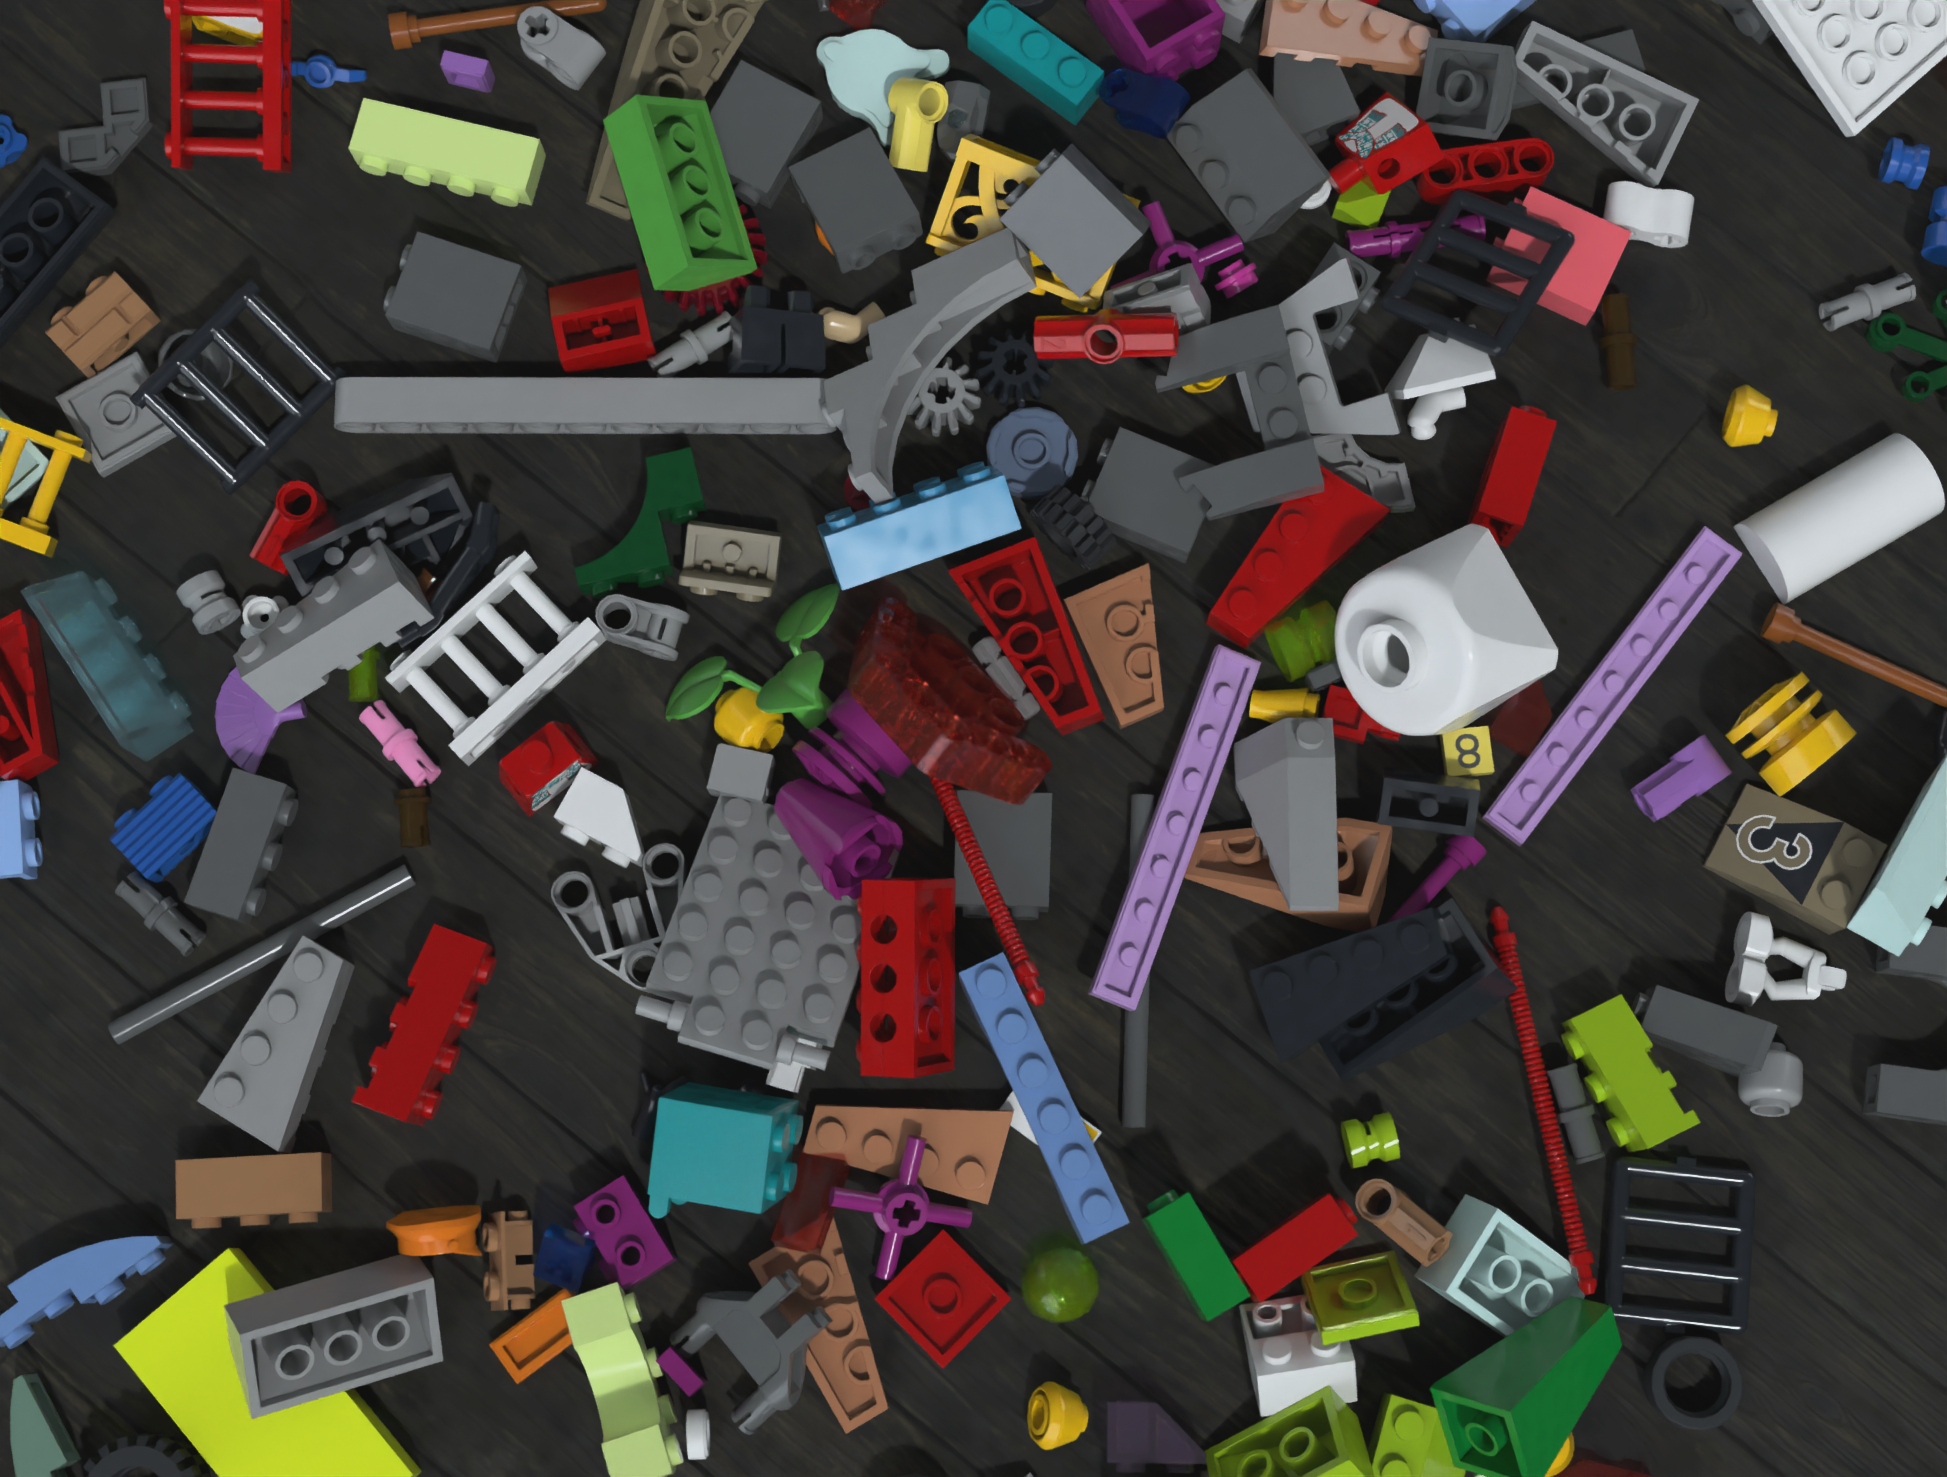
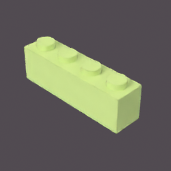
(447, 153)

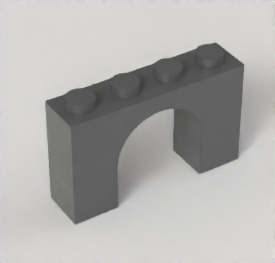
(1901, 1090)

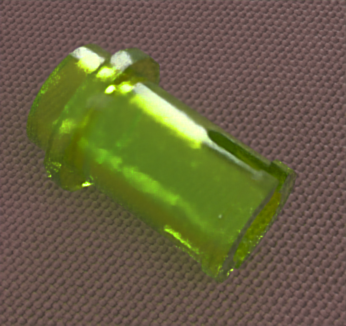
(364, 678)

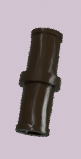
(1618, 342)

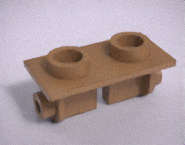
(504, 1242)

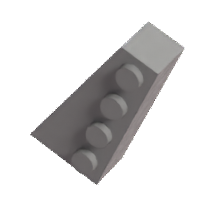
(333, 627)

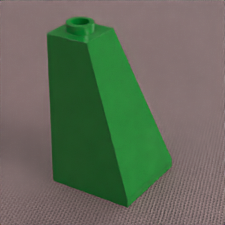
(1525, 1394)

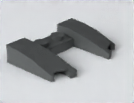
(1290, 461)

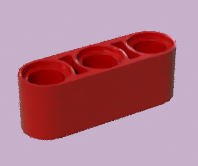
(1501, 157)

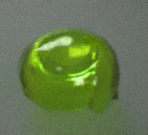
(1060, 1285)

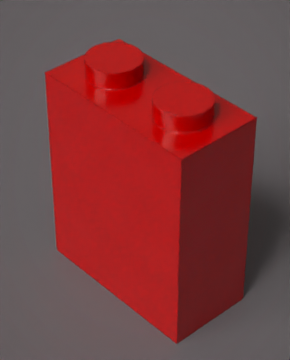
(1512, 473)
(1294, 1246)

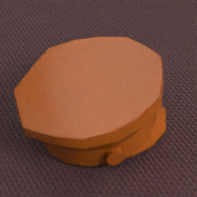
(437, 1230)

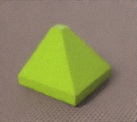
(1360, 207)

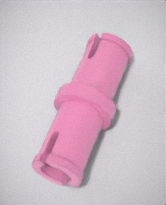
(400, 744)

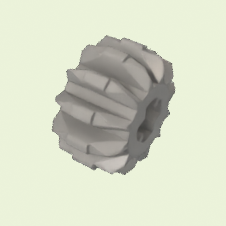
(958, 403)

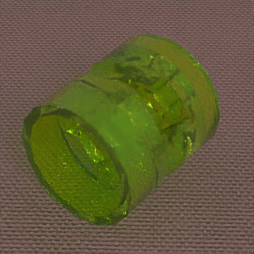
(1303, 642)

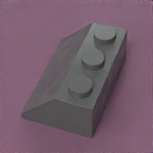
(1248, 156)

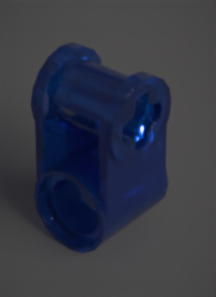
(1144, 101)

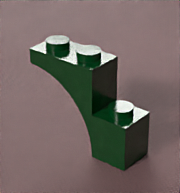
(644, 555)

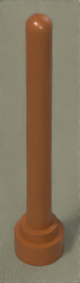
(409, 29)
(1784, 626)

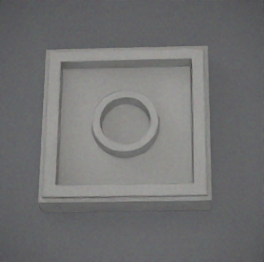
(108, 420)

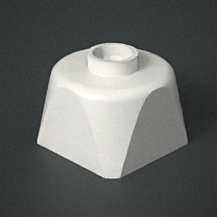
(1440, 636)

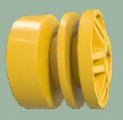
(1790, 733)

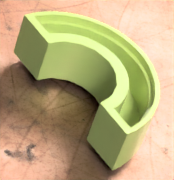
(624, 1383)

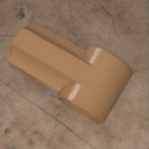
(1403, 1221)

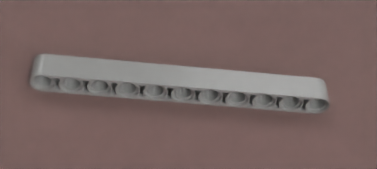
(580, 405)

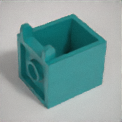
(722, 1149)

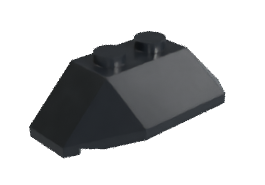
(415, 519)

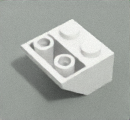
(1289, 1355)

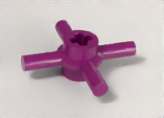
(1181, 250)
(893, 1195)

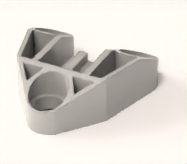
(592, 926)

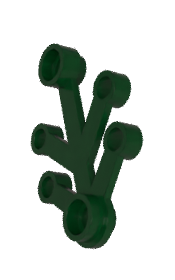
(1916, 342)

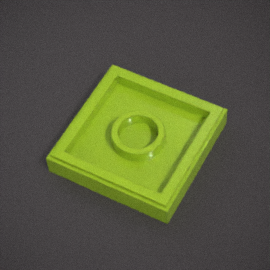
(1359, 1298)

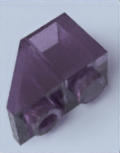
(1146, 1434)

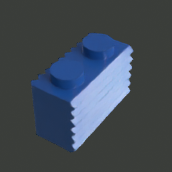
(165, 827)

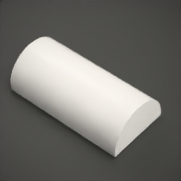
(1843, 516)

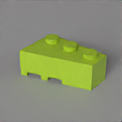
(1625, 1076)

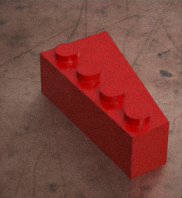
(1294, 555)
(1027, 619)
(428, 1027)

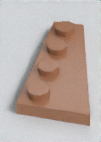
(1345, 33)
(959, 1150)
(842, 1351)

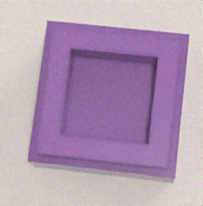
(467, 71)

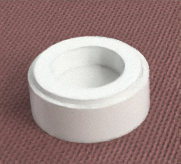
(697, 1434)

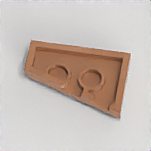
(1120, 641)

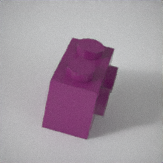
(623, 1233)

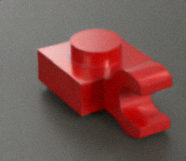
(1350, 720)

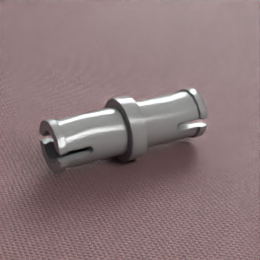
(1867, 301)
(693, 347)

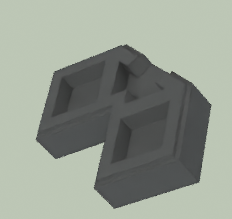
(103, 148)

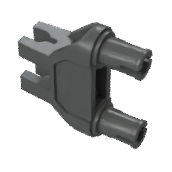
(760, 1341)

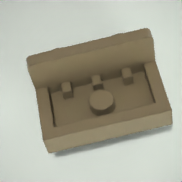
(731, 560)

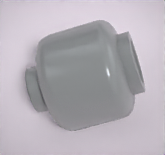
(1775, 1086)

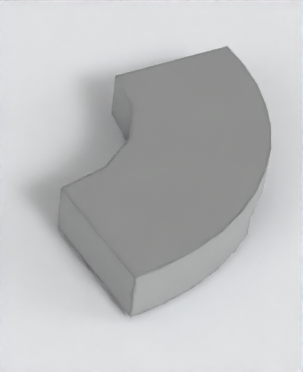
(1380, 480)

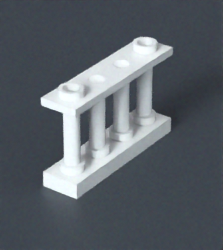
(505, 702)

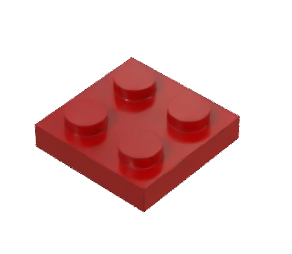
(942, 1298)

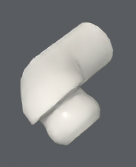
(1428, 409)

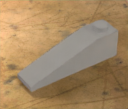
(1291, 795)

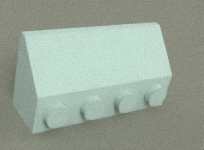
(1910, 874)

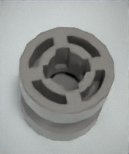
(208, 602)

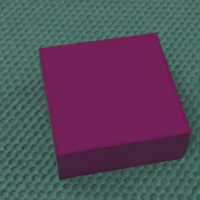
(681, 1371)

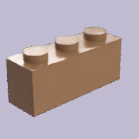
(253, 1188)

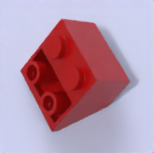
(601, 323)

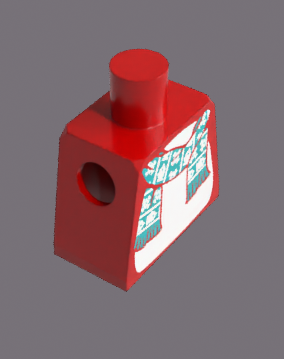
(1384, 148)
(544, 765)

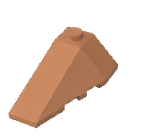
(1240, 866)

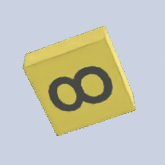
(1467, 752)

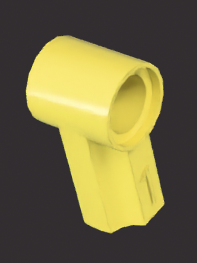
(916, 110)

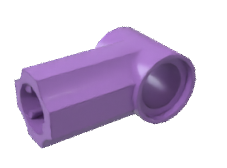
(1688, 774)

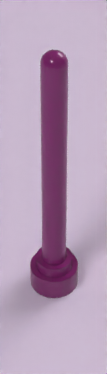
(1459, 854)

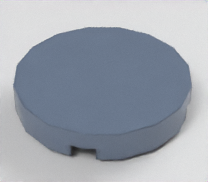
(1032, 451)

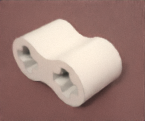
(1650, 213)

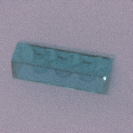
(110, 662)

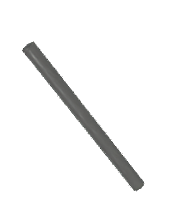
(260, 954)
(1137, 1021)

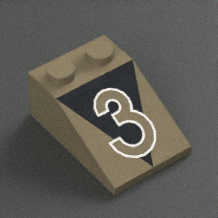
(1795, 858)

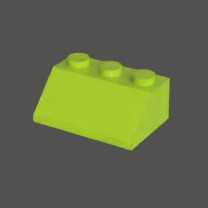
(1409, 1441)

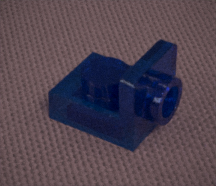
(564, 1258)

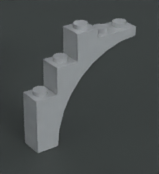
(907, 346)

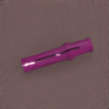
(1396, 238)

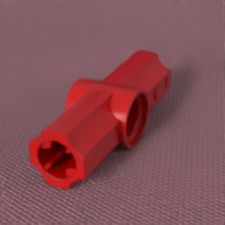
(1135, 333)

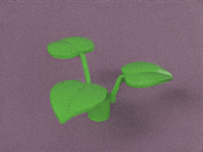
(791, 690)

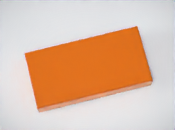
(535, 1339)

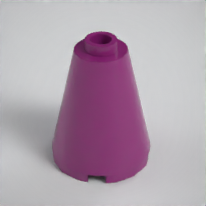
(837, 836)

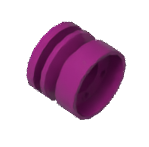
(852, 753)

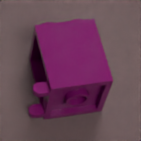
(1160, 34)

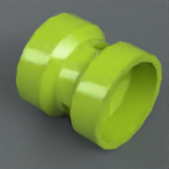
(1370, 1140)

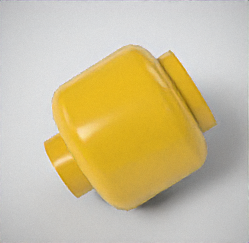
(744, 724)

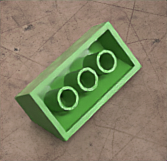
(679, 192)

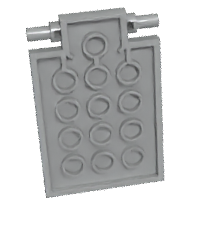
(756, 947)

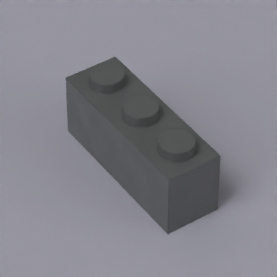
(242, 846)

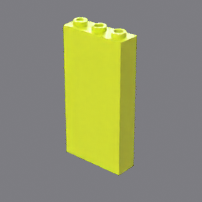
(191, 1372)

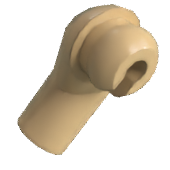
(848, 327)

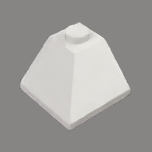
(1439, 367)

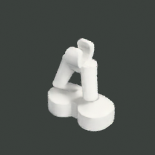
(1749, 973)

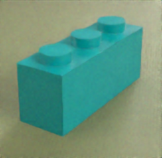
(1035, 59)

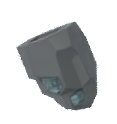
(965, 115)

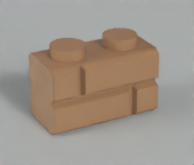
(102, 324)

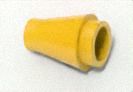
(1284, 703)

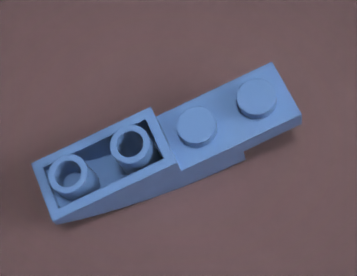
(88, 1273)

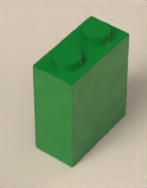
(1194, 1255)

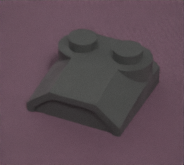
(1467, 88)

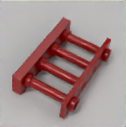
(271, 101)

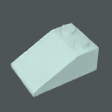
(1498, 1269)

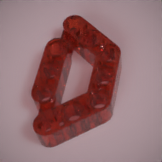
(942, 708)

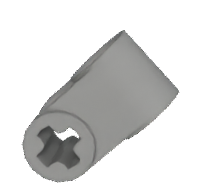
(564, 50)
(644, 626)

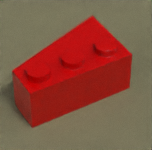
(26, 716)

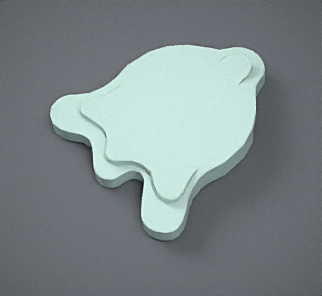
(864, 68)

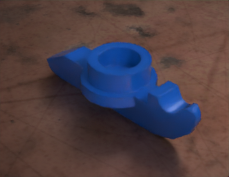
(322, 72)

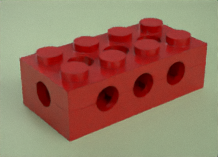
(920, 977)

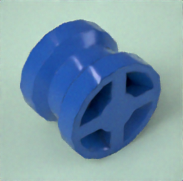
(1904, 163)

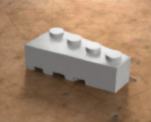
(1605, 101)
(276, 1056)

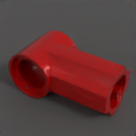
(286, 527)

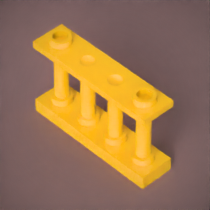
(32, 531)

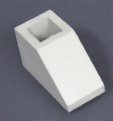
(603, 814)

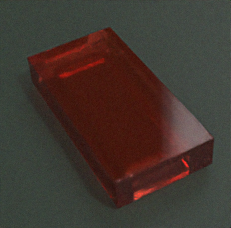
(806, 1209)

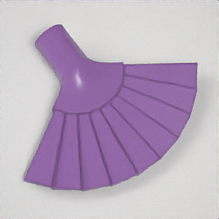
(248, 722)

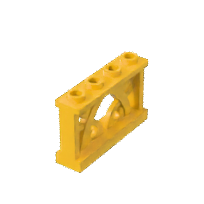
(995, 168)

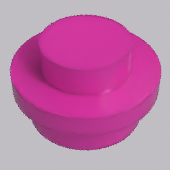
(1236, 278)

